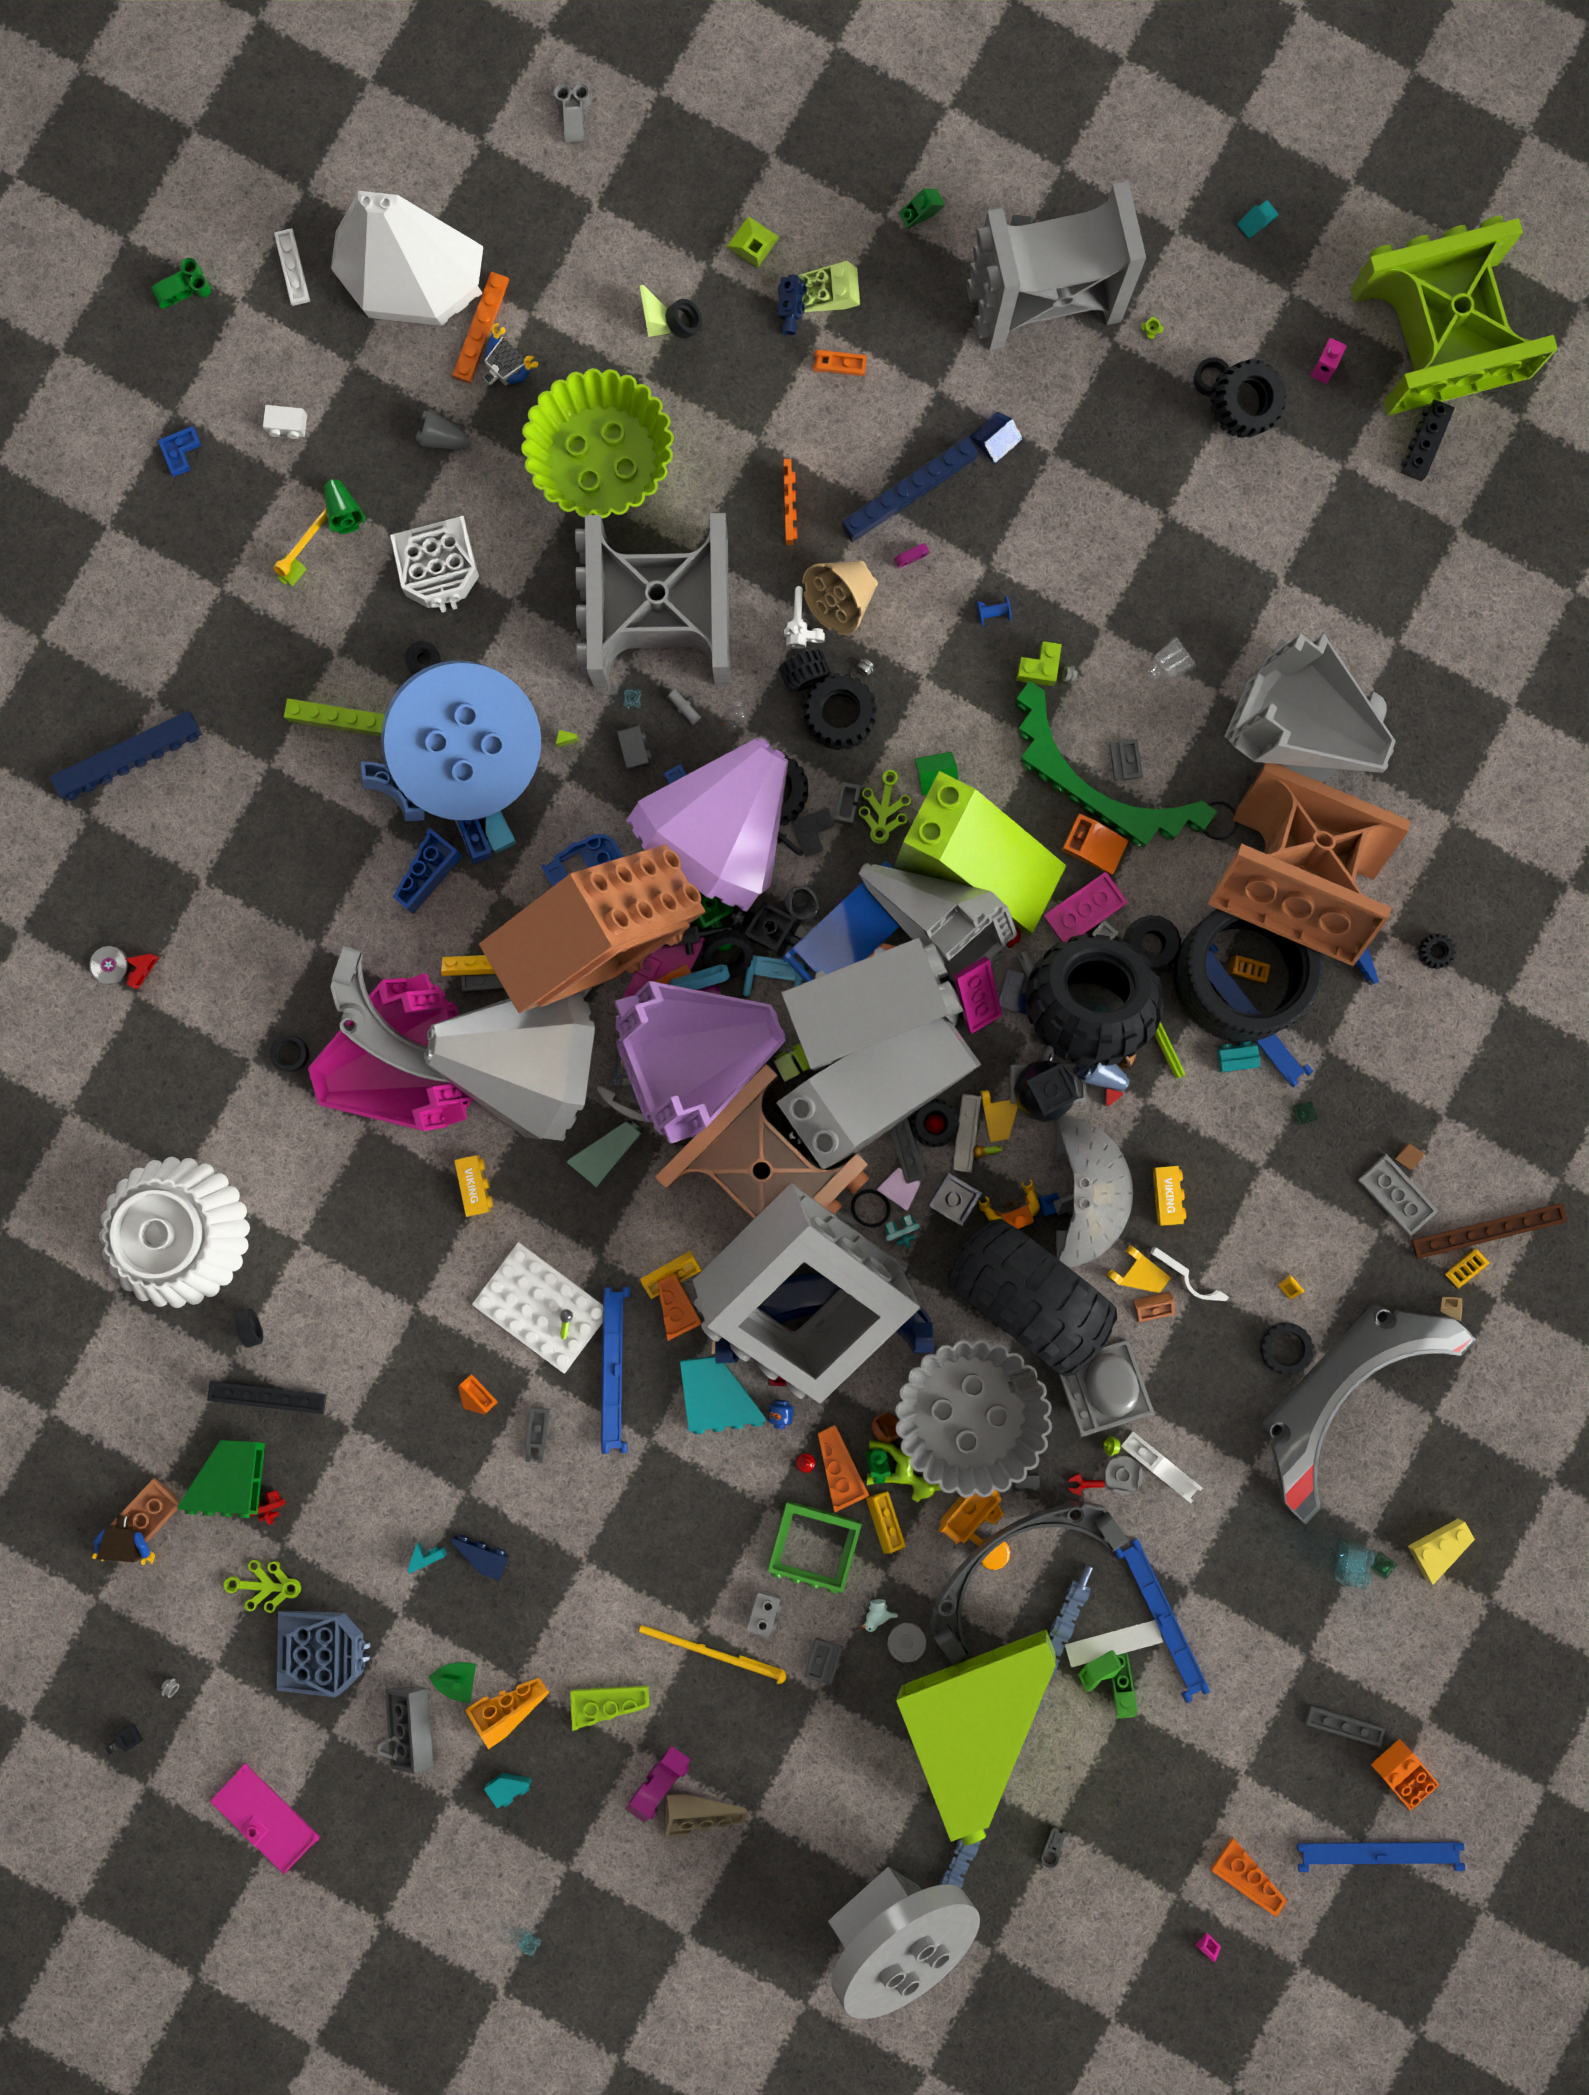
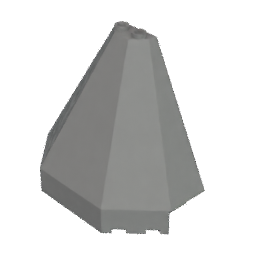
(1309, 712)
(955, 917)
(519, 1065)

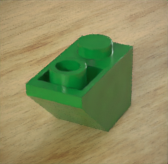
(921, 207)

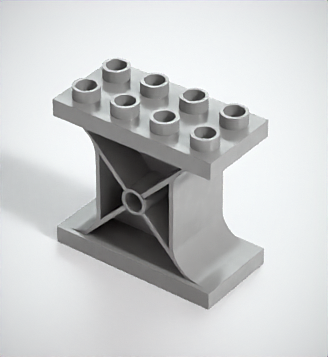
(1055, 267)
(651, 600)

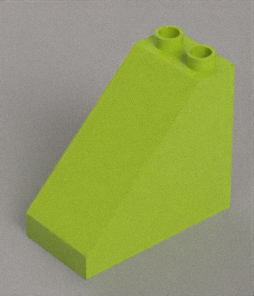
(977, 845)
(973, 1726)

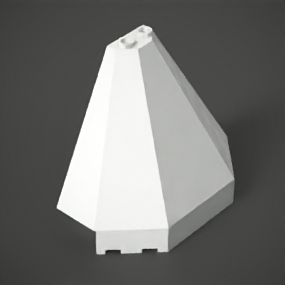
(404, 261)

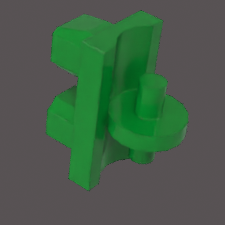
(877, 1465)

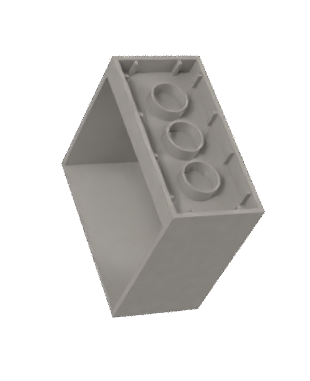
(870, 1002)

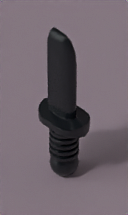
(783, 838)

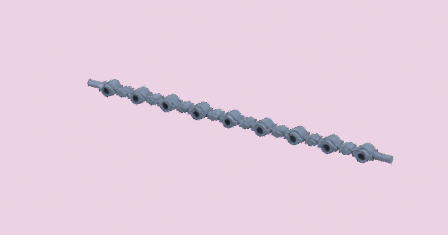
(1061, 1630)

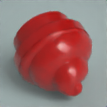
(935, 1124)
(805, 1462)

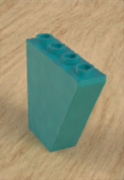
(716, 1397)

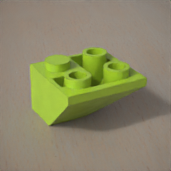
(753, 242)

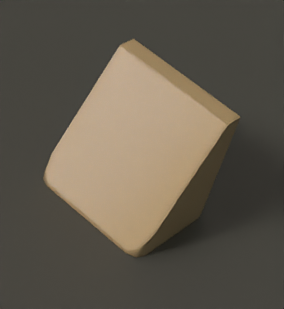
(1452, 1307)

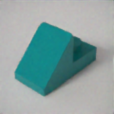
(1257, 219)
(420, 1559)

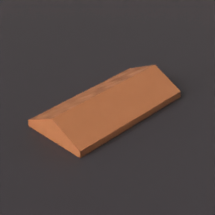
(151, 1509)

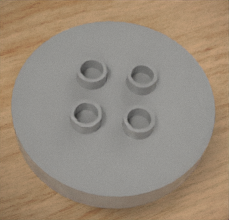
(898, 1942)

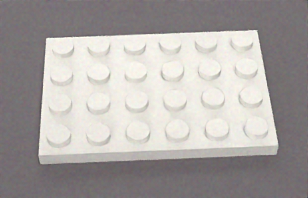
(528, 1300)

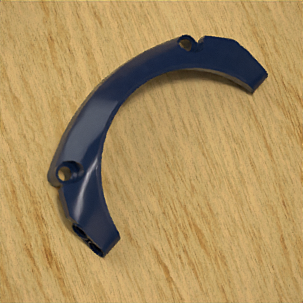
(805, 1295)

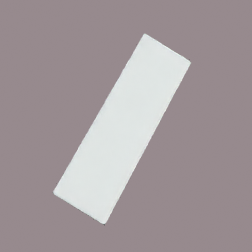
(1119, 1641)

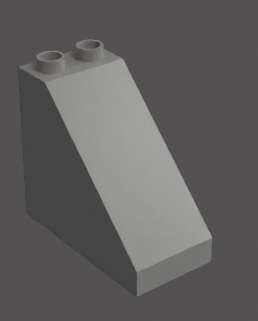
(876, 1089)

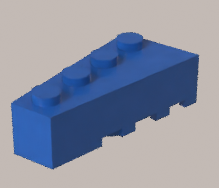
(426, 871)

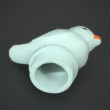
(877, 1615)

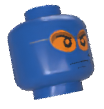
(780, 1414)

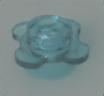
(632, 693)
(529, 1949)

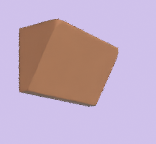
(1154, 1307)

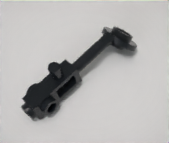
(693, 936)

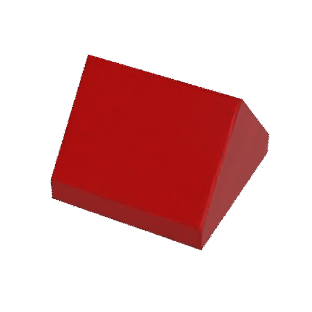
(1111, 1096)

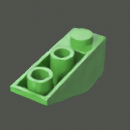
(1123, 1690)

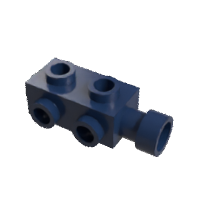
(794, 297)

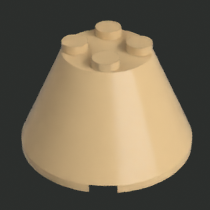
(839, 593)

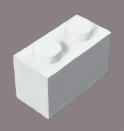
(285, 421)

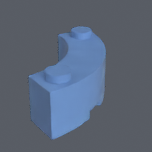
(377, 777)

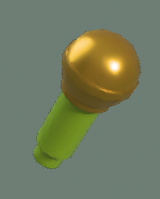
(980, 1151)

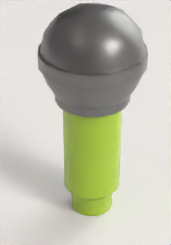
(566, 1317)

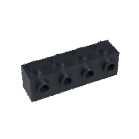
(1428, 439)

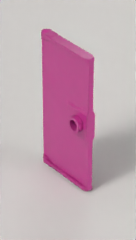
(661, 963)
(264, 1818)

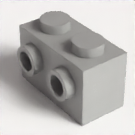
(763, 1613)

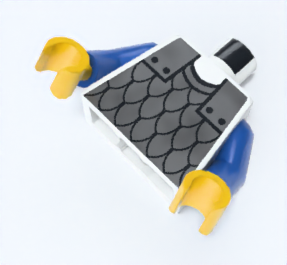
(505, 361)

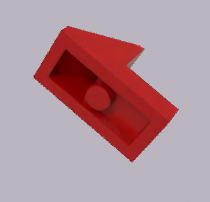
(144, 965)

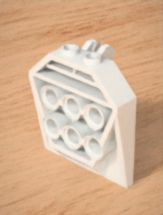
(449, 583)

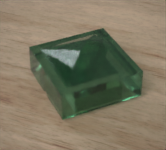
(1305, 1113)
(1383, 1565)

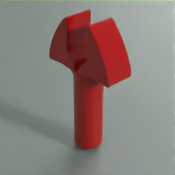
(1084, 1484)

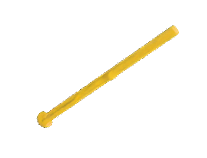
(743, 1662)

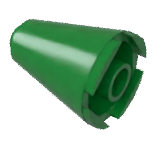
(341, 508)

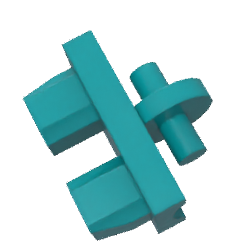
(892, 1231)

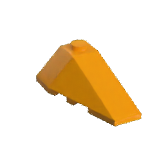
(500, 1715)

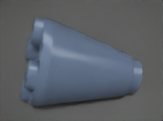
(1103, 1076)

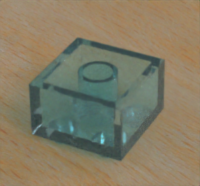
(1353, 1564)

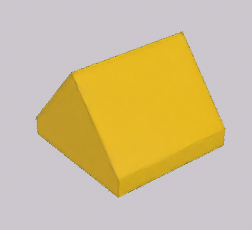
(1291, 1287)

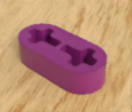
(911, 555)

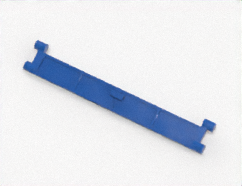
(1237, 1000)
(612, 1370)
(1164, 1619)
(1381, 1853)

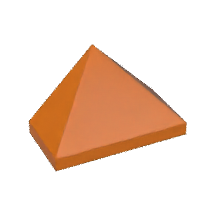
(475, 1396)

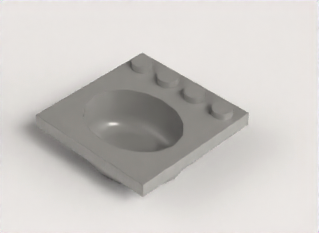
(1107, 1391)

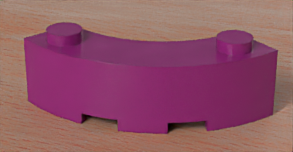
(660, 1778)

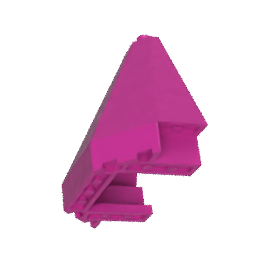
(362, 1084)

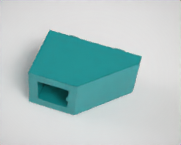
(505, 1787)

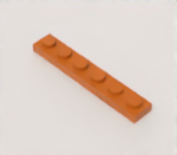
(480, 327)

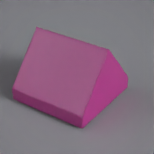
(1208, 1947)

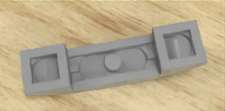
(609, 1097)

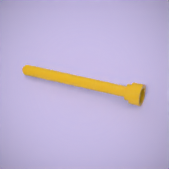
(283, 567)

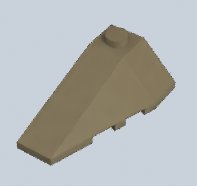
(692, 1812)

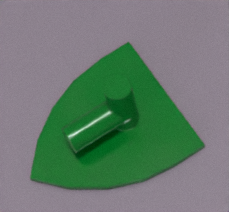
(455, 1680)

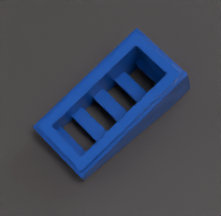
(1367, 968)

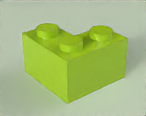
(1044, 669)

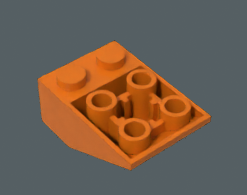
(1094, 844)
(1405, 1774)

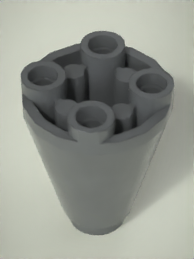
(440, 433)

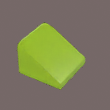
(565, 738)

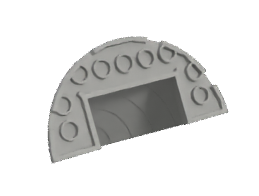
(1100, 1191)

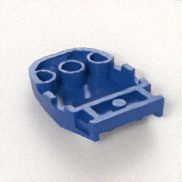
(594, 851)

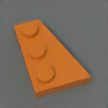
(677, 1307)

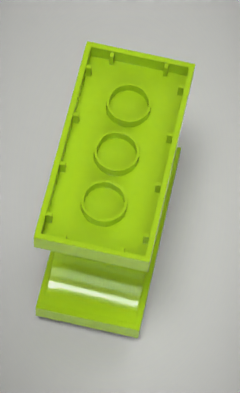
(1451, 314)

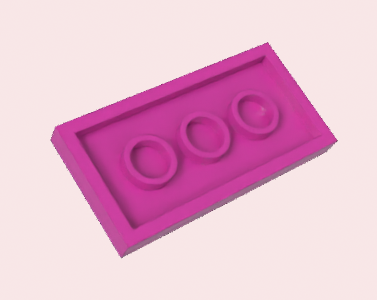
(1085, 908)
(978, 995)

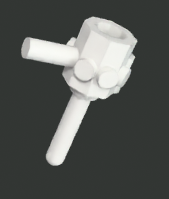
(797, 631)

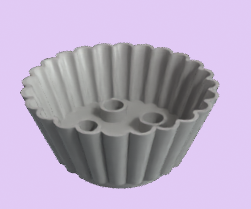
(967, 1424)

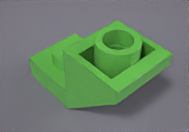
(1100, 1669)

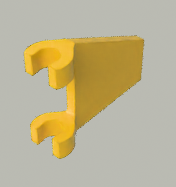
(998, 1117)
(1142, 1274)

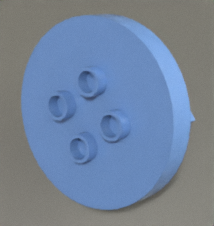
(461, 740)

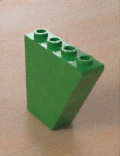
(227, 1481)

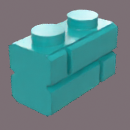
(1238, 1058)

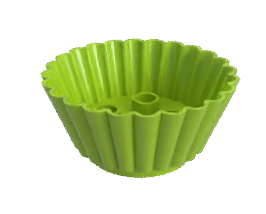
(597, 443)

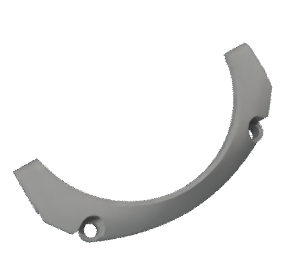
(369, 1027)

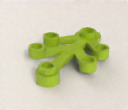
(884, 810)
(266, 1586)

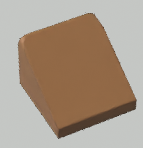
(1409, 1156)

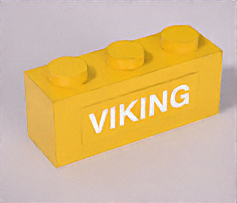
(473, 1185)
(1168, 1195)

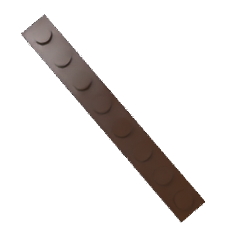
(1489, 1231)

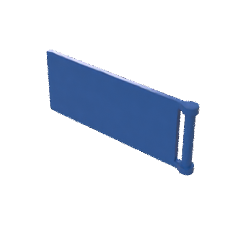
(844, 934)

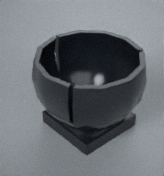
(1044, 1090)

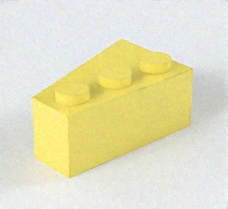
(1441, 1549)

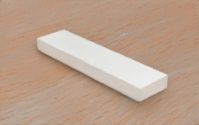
(292, 267)

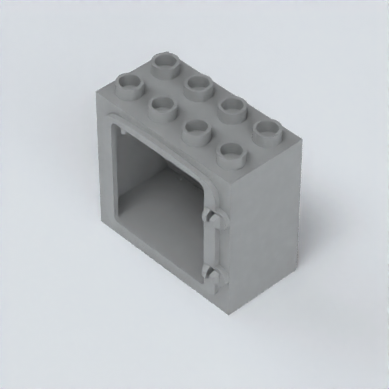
(842, 1333)

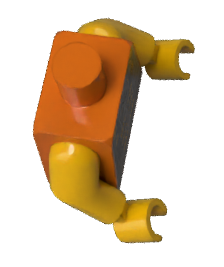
(1016, 1212)

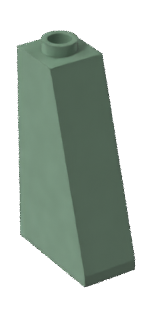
(604, 1154)

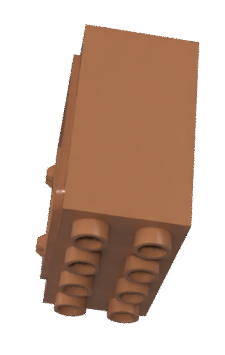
(593, 927)

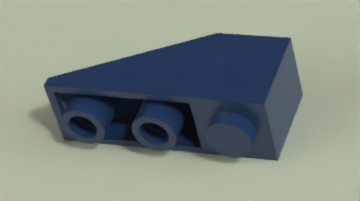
(485, 1560)

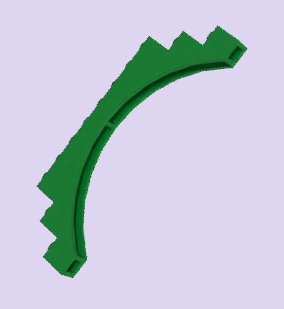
(1048, 763)

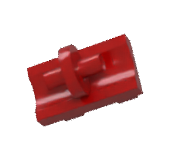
(274, 1501)

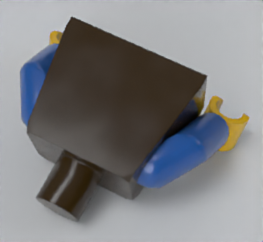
(122, 1543)

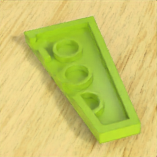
(602, 1704)

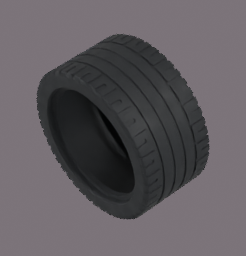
(1215, 1016)

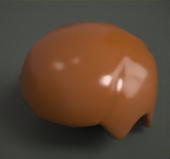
(885, 1427)

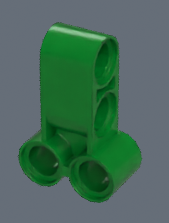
(181, 285)

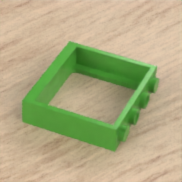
(815, 1580)

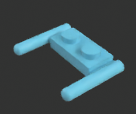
(770, 968)

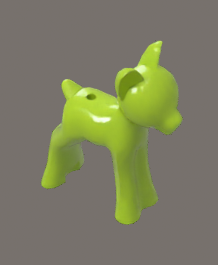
(904, 1472)

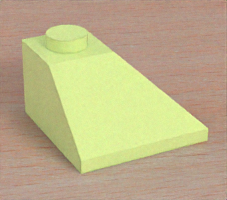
(654, 313)

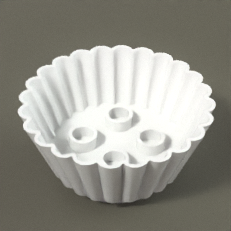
(174, 1232)

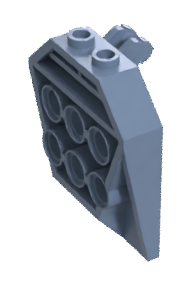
(344, 1647)

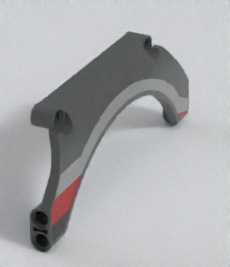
(1311, 1405)

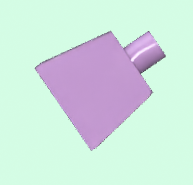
(898, 1190)

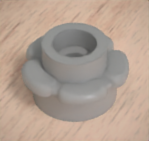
(865, 667)
(1069, 674)
(169, 1687)

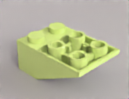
(831, 288)

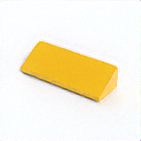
(683, 1266)
(885, 1522)

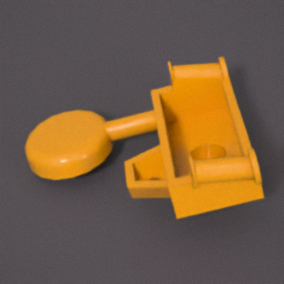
(966, 1516)

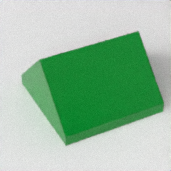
(929, 766)

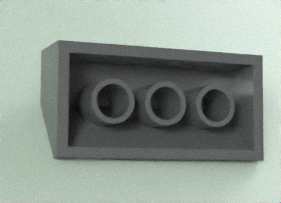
(410, 1721)

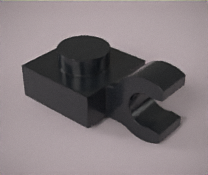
(126, 1739)

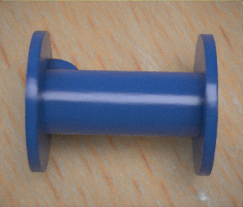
(994, 610)

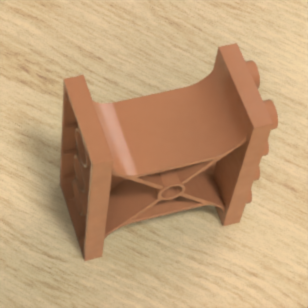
(1309, 863)
(741, 1140)

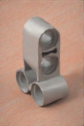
(573, 110)

